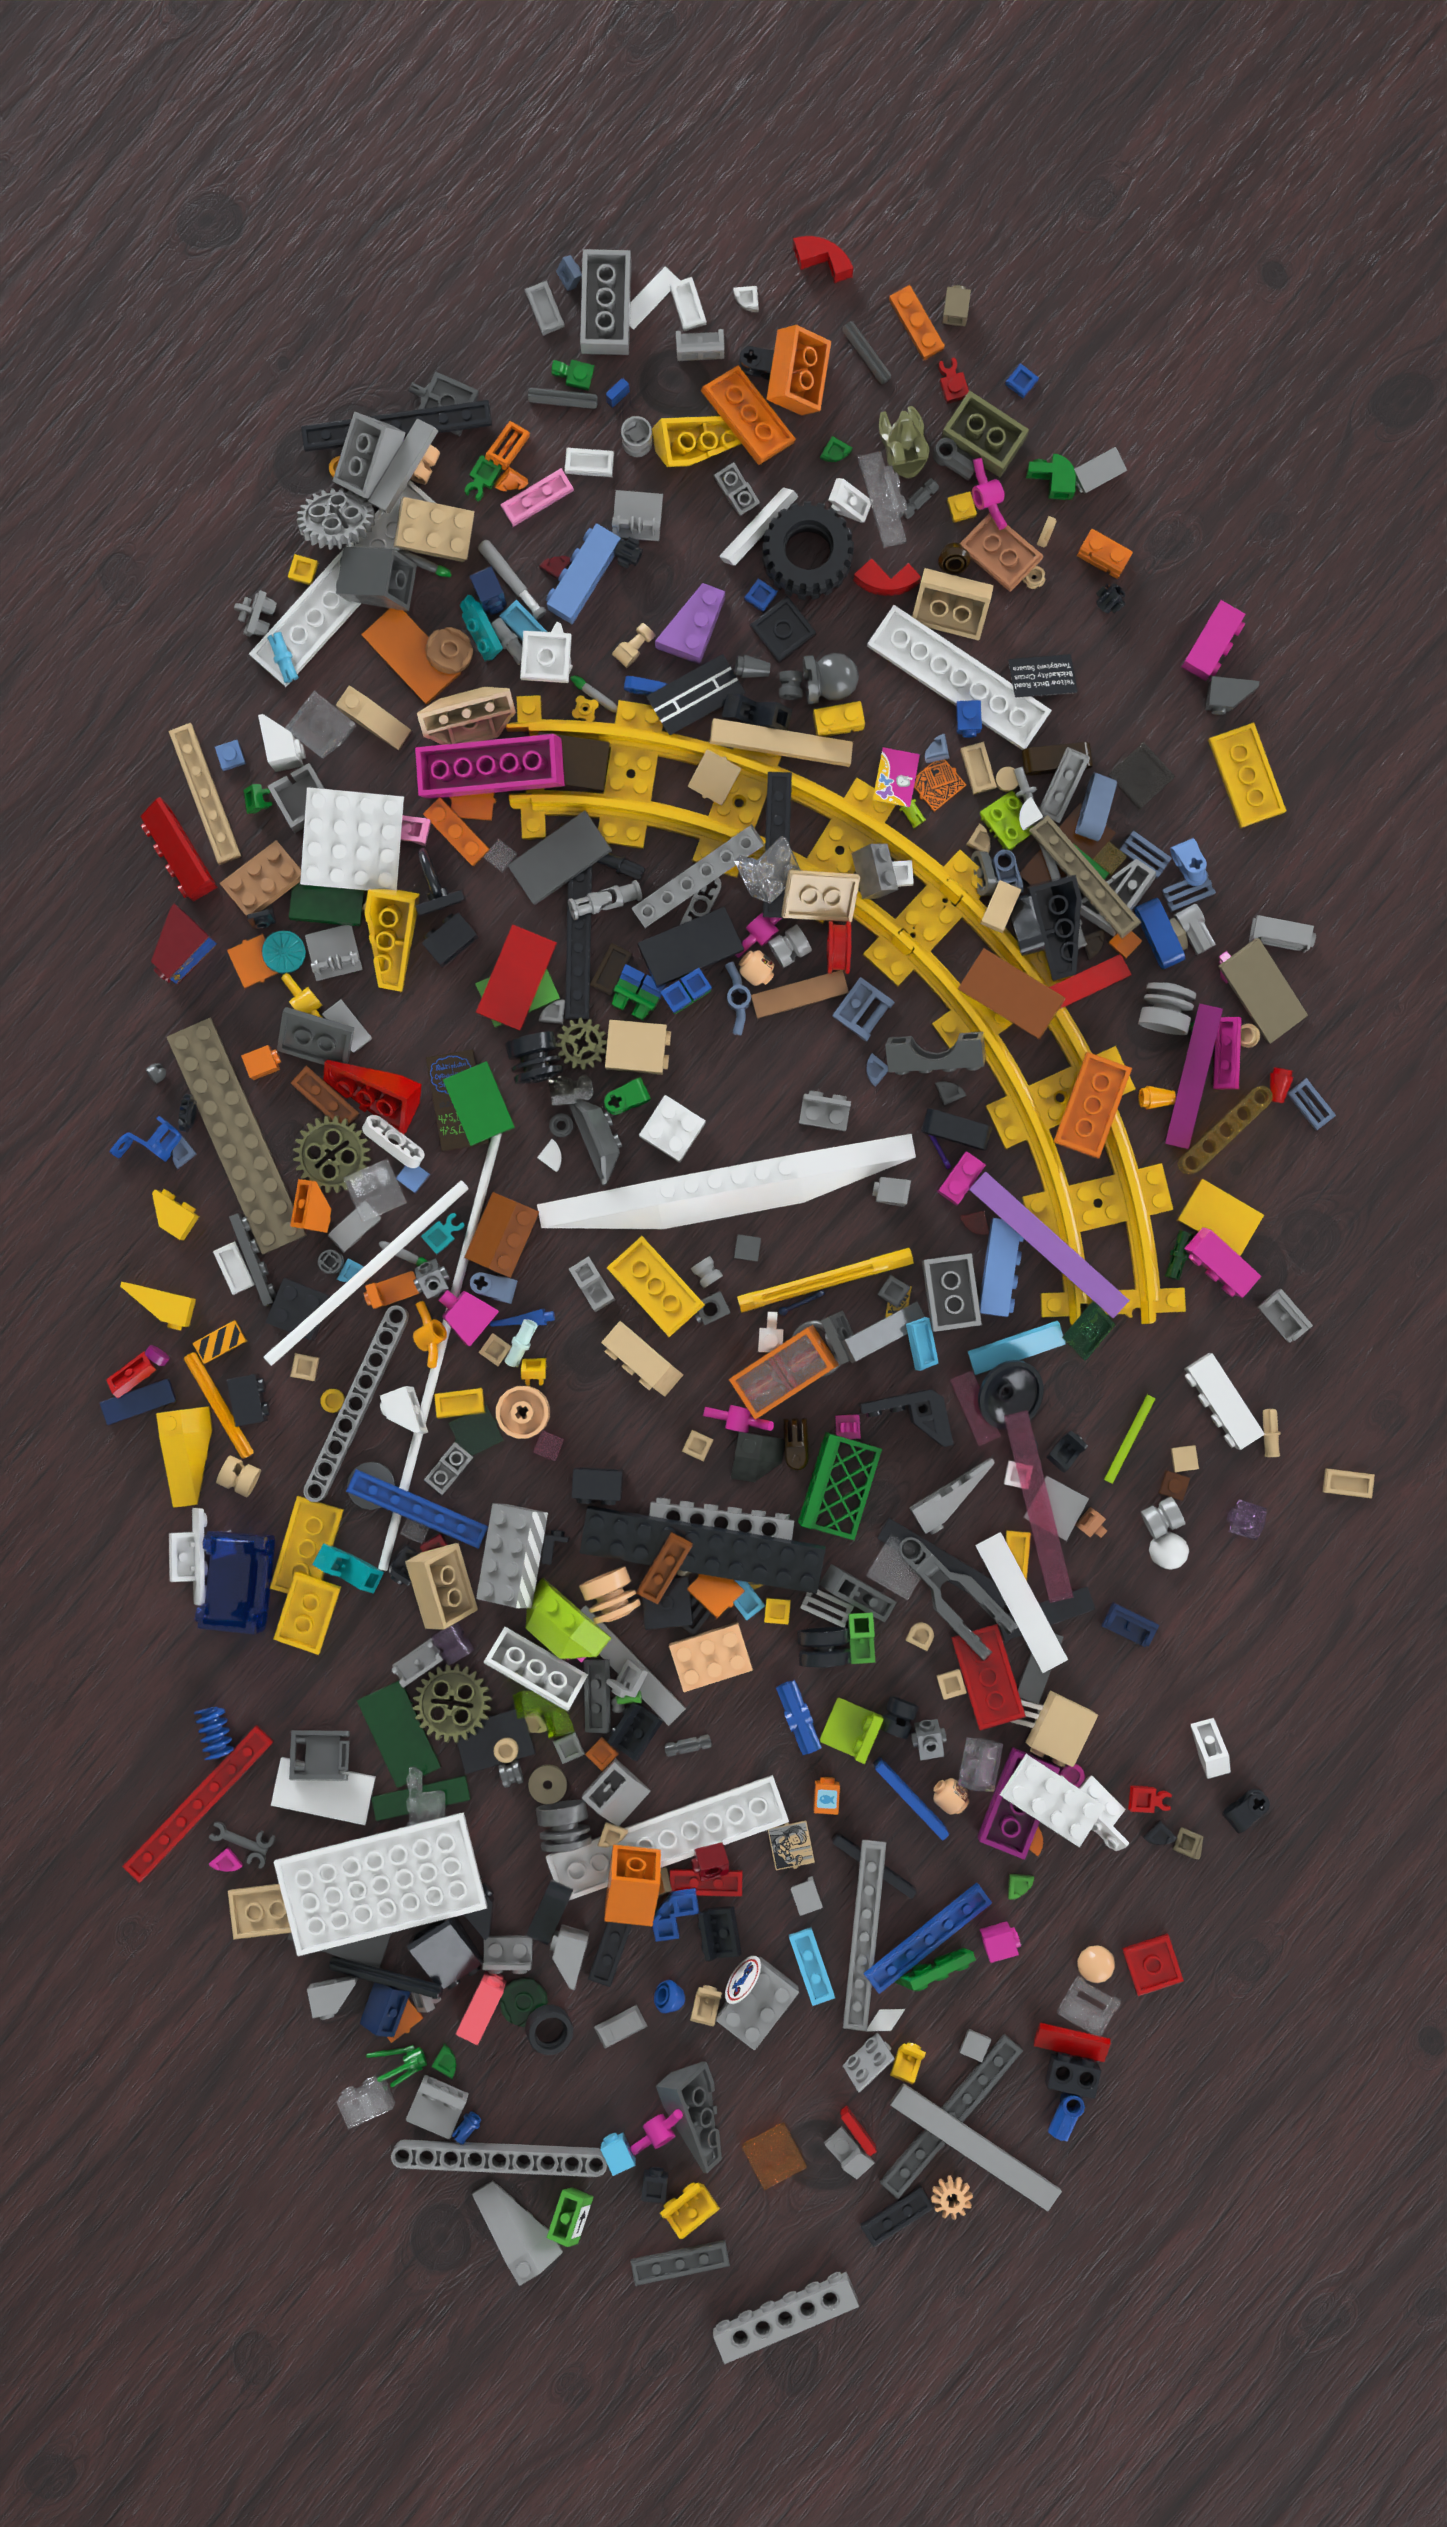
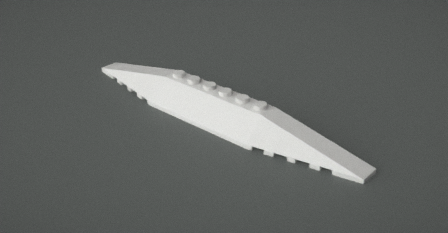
(728, 1189)

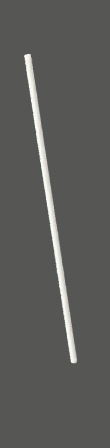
(434, 1372)

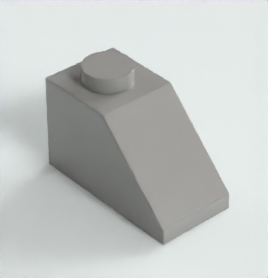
(892, 1191)
(329, 1995)

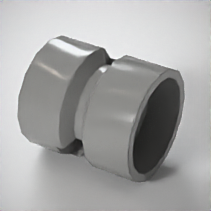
(636, 436)
(789, 946)
(1161, 1518)

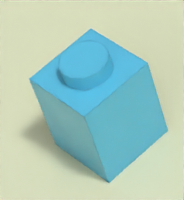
(617, 2153)

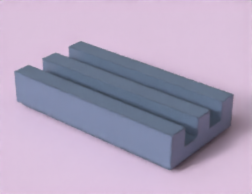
(1166, 858)
(1208, 884)
(1323, 1120)

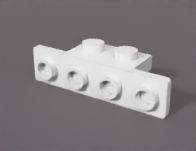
(187, 1556)
(1109, 1815)

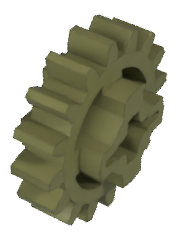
(592, 1047)

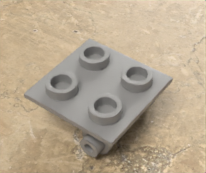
(637, 515)
(333, 952)
(868, 2061)

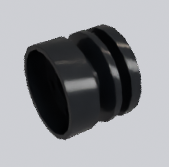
(533, 1054)

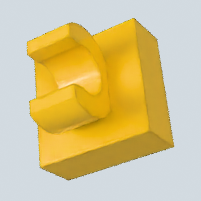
(533, 1369)

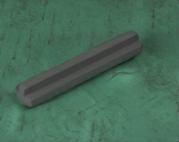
(866, 352)
(562, 398)

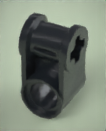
(761, 361)
(1244, 1811)

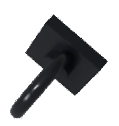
(438, 897)

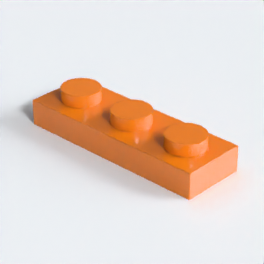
(916, 322)
(456, 831)

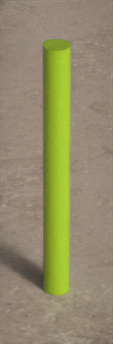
(1130, 1438)

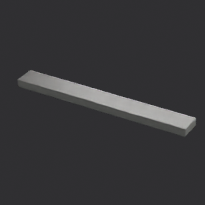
(864, 1934)
(975, 2147)

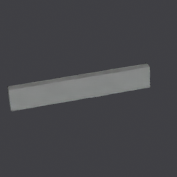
(652, 1690)

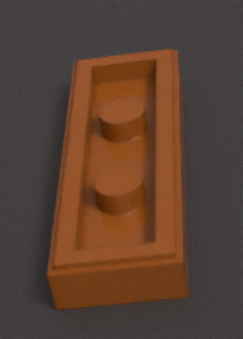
(323, 1096)
(664, 1568)

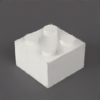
(672, 1128)

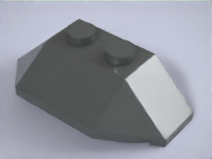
(597, 1137)

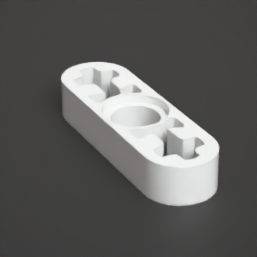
(377, 1136)

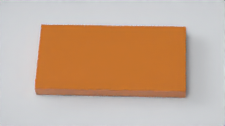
(748, 415)
(403, 649)
(1092, 1105)

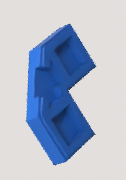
(676, 1904)

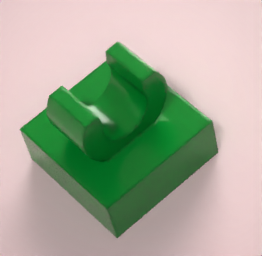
(254, 798)

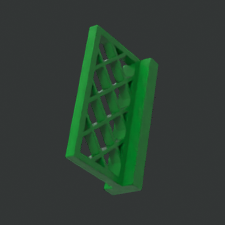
(821, 1476)

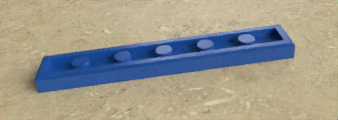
(417, 1508)
(927, 1938)

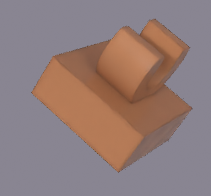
(1091, 1523)

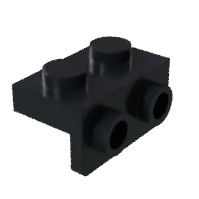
(635, 1731)
(719, 1933)

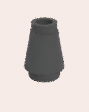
(751, 667)

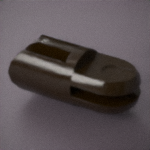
(796, 1452)

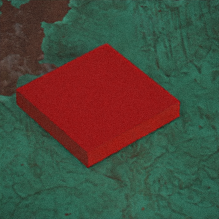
(1152, 1964)

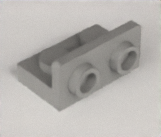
(825, 1111)
(508, 1953)

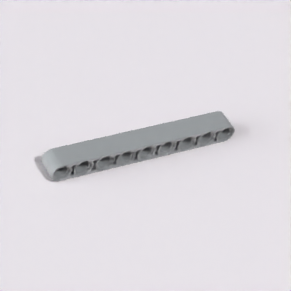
(348, 1412)
(489, 2164)

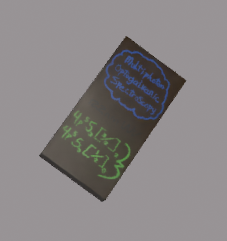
(449, 1126)

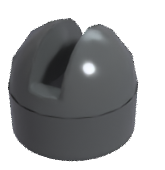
(156, 1072)

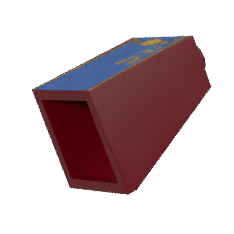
(180, 946)

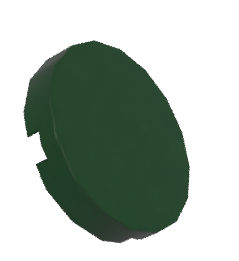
(521, 1999)

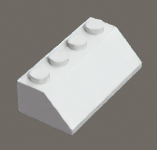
(536, 1668)

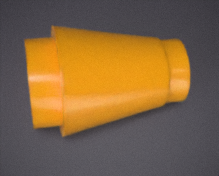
(1156, 1097)

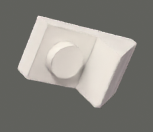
(849, 501)

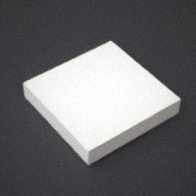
(545, 656)

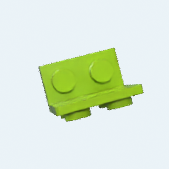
(851, 1729)

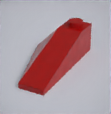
(377, 1091)

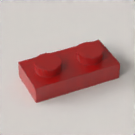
(130, 1375)

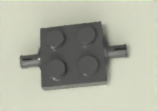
(444, 392)

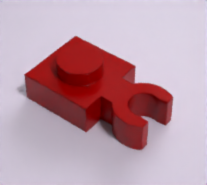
(953, 384)
(1145, 1799)

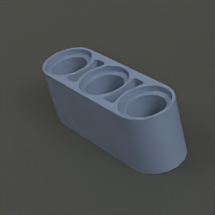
(1096, 806)

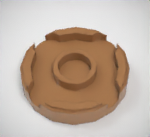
(449, 650)

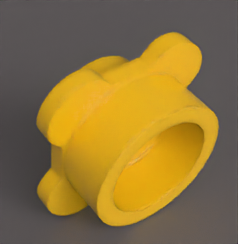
(587, 715)

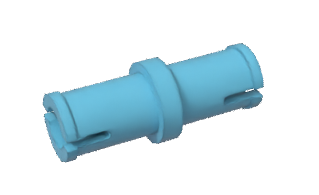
(282, 657)

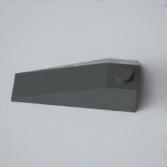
(691, 2092)

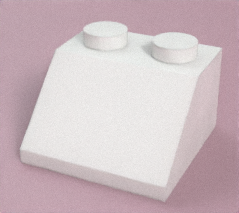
(280, 745)

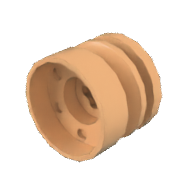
(610, 1595)

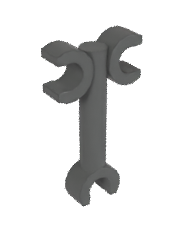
(259, 1847)

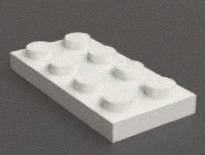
(1052, 1800)

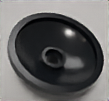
(1022, 1392)

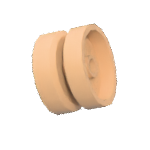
(508, 1412)

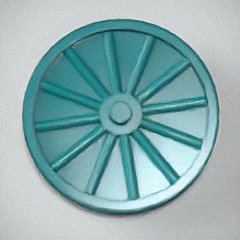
(283, 952)

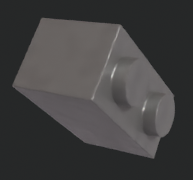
(875, 871)

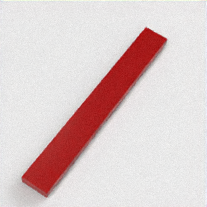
(198, 1804)

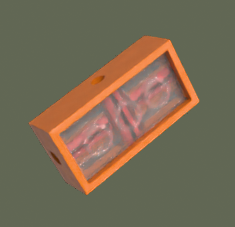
(783, 1372)

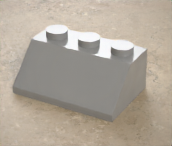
(367, 454)

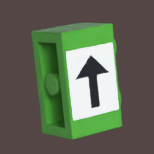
(570, 2217)

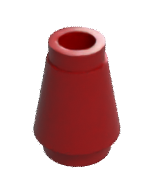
(1280, 1083)

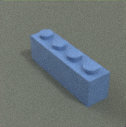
(583, 574)
(999, 1269)

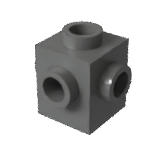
(431, 1279)
(929, 1739)

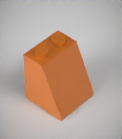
(633, 1885)

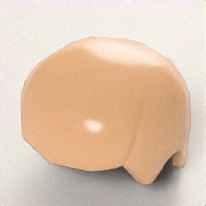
(1096, 1964)

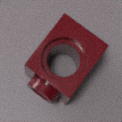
(710, 1861)

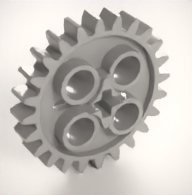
(335, 518)

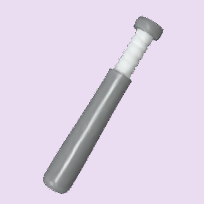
(504, 570)

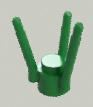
(414, 2062)

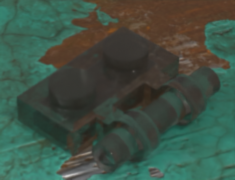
(566, 1091)

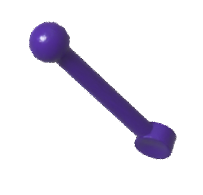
(946, 1163)

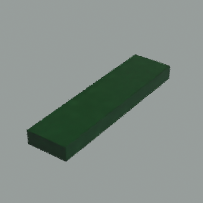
(395, 1803)

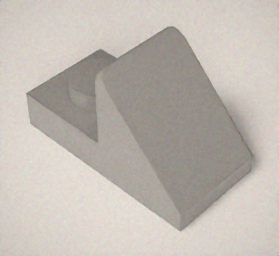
(849, 2153)

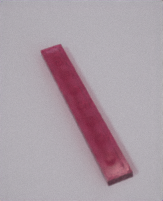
(1038, 1506)

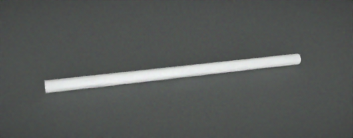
(365, 1273)

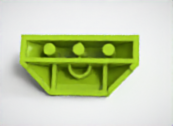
(563, 1625)

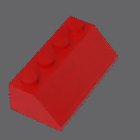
(177, 850)

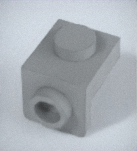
(628, 1680)

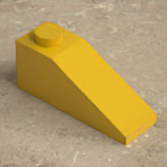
(166, 1306)

